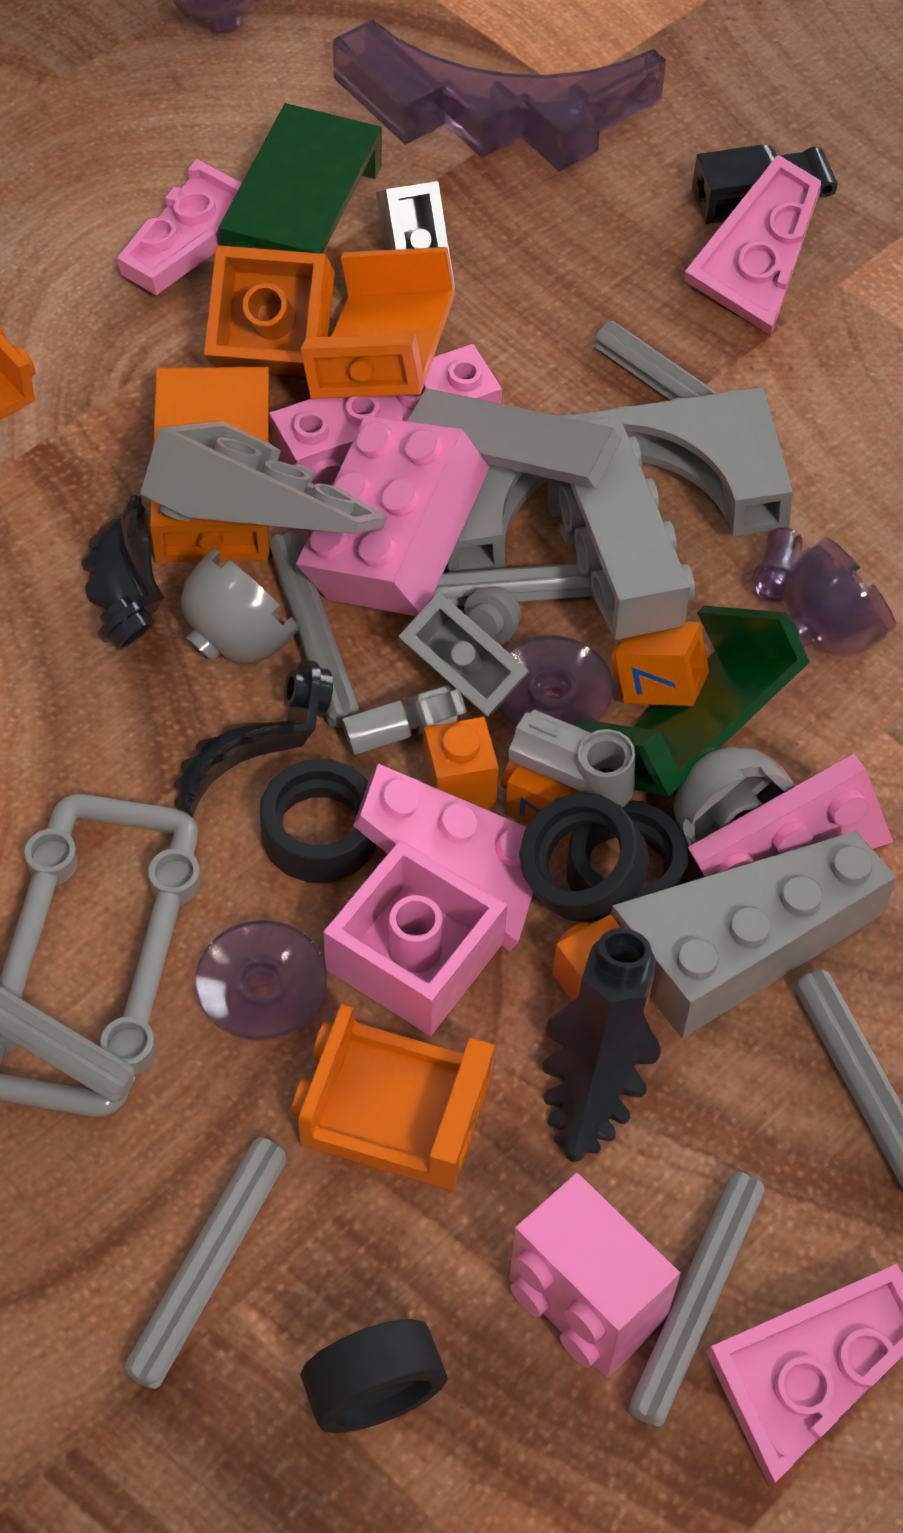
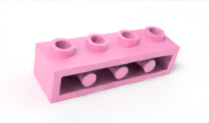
(323, 428)

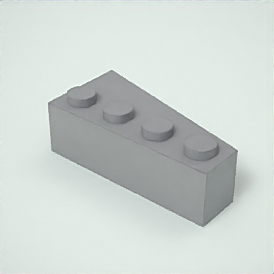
(625, 544)
(754, 924)

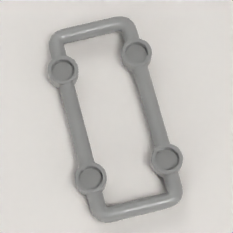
(51, 862)

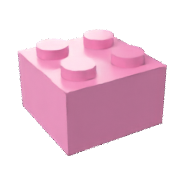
(415, 937)
(591, 1276)

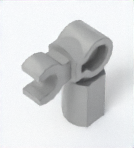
(394, 722)

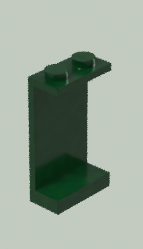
(301, 181)
(751, 663)

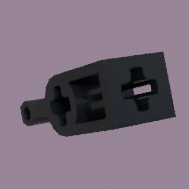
(727, 176)

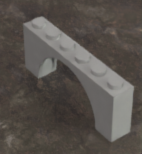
(713, 440)

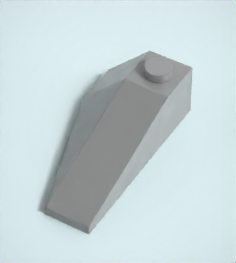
(236, 477)

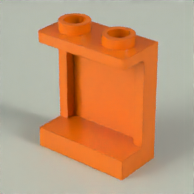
(392, 1100)

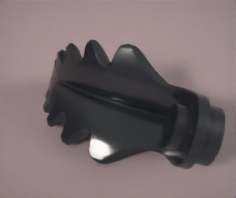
(123, 577)
(306, 693)
(602, 1042)

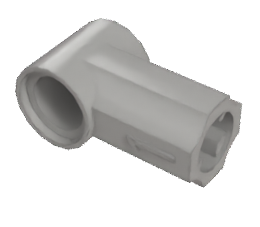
(576, 756)

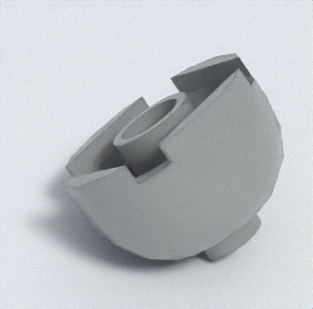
(231, 613)
(726, 788)

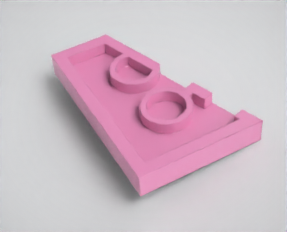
(182, 233)
(758, 245)
(809, 813)
(453, 833)
(810, 1366)

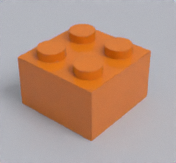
(267, 307)

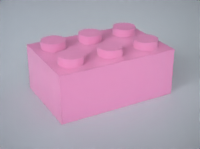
(425, 487)

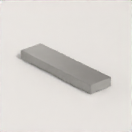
(523, 437)

